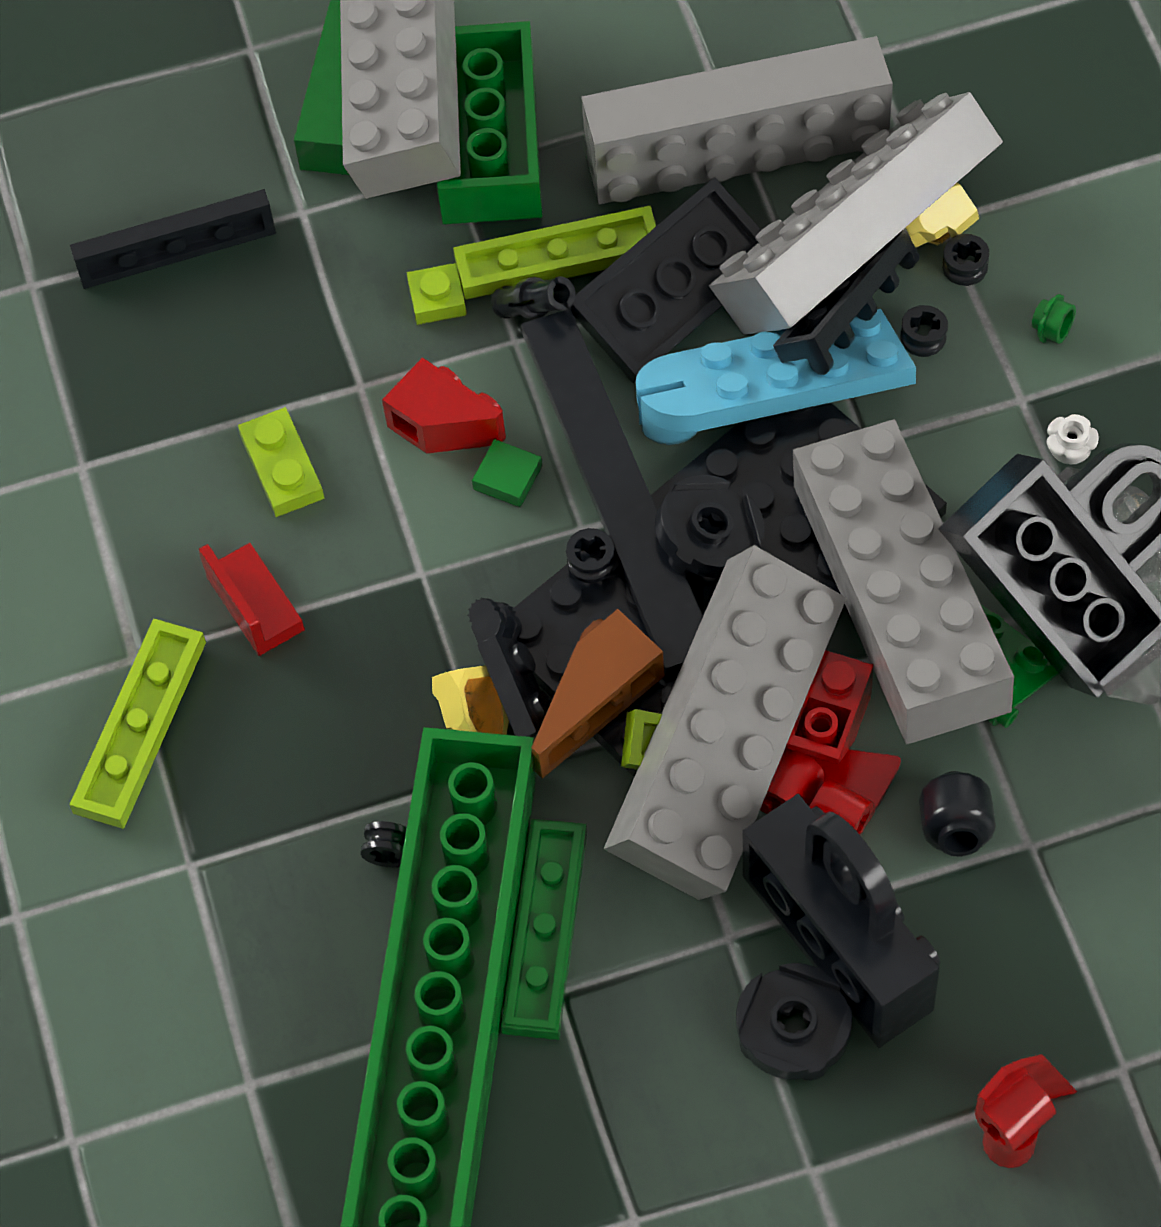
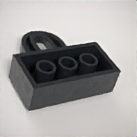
(1067, 561)
(842, 914)

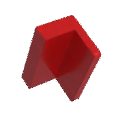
(252, 597)

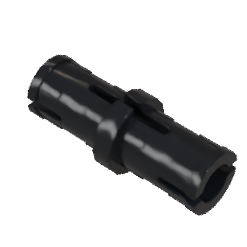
(533, 297)

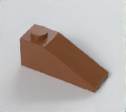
(603, 677)

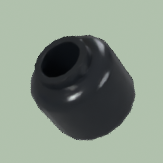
(957, 813)

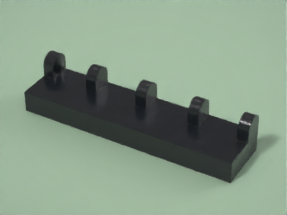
(173, 239)
(831, 318)

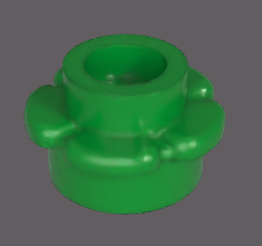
(1053, 319)

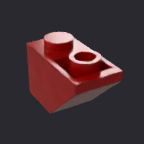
(440, 412)
(833, 708)

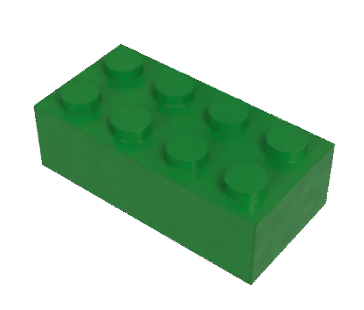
(495, 127)

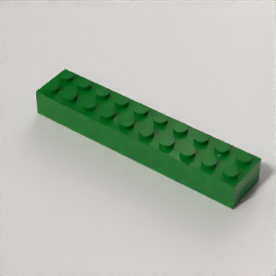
(443, 983)

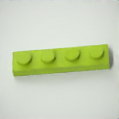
(550, 251)
(138, 723)

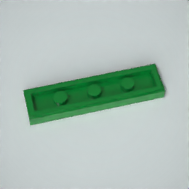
(544, 929)

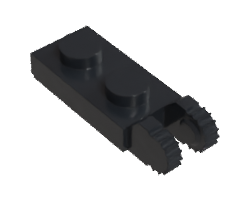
(509, 665)

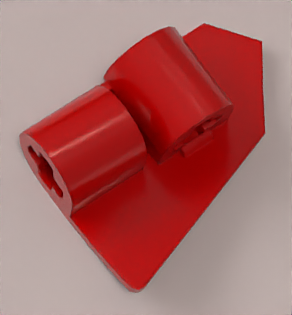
(847, 788)
(1016, 1108)

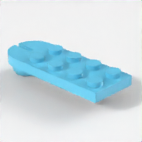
(749, 382)

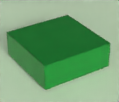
(507, 473)

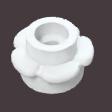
(1071, 450)

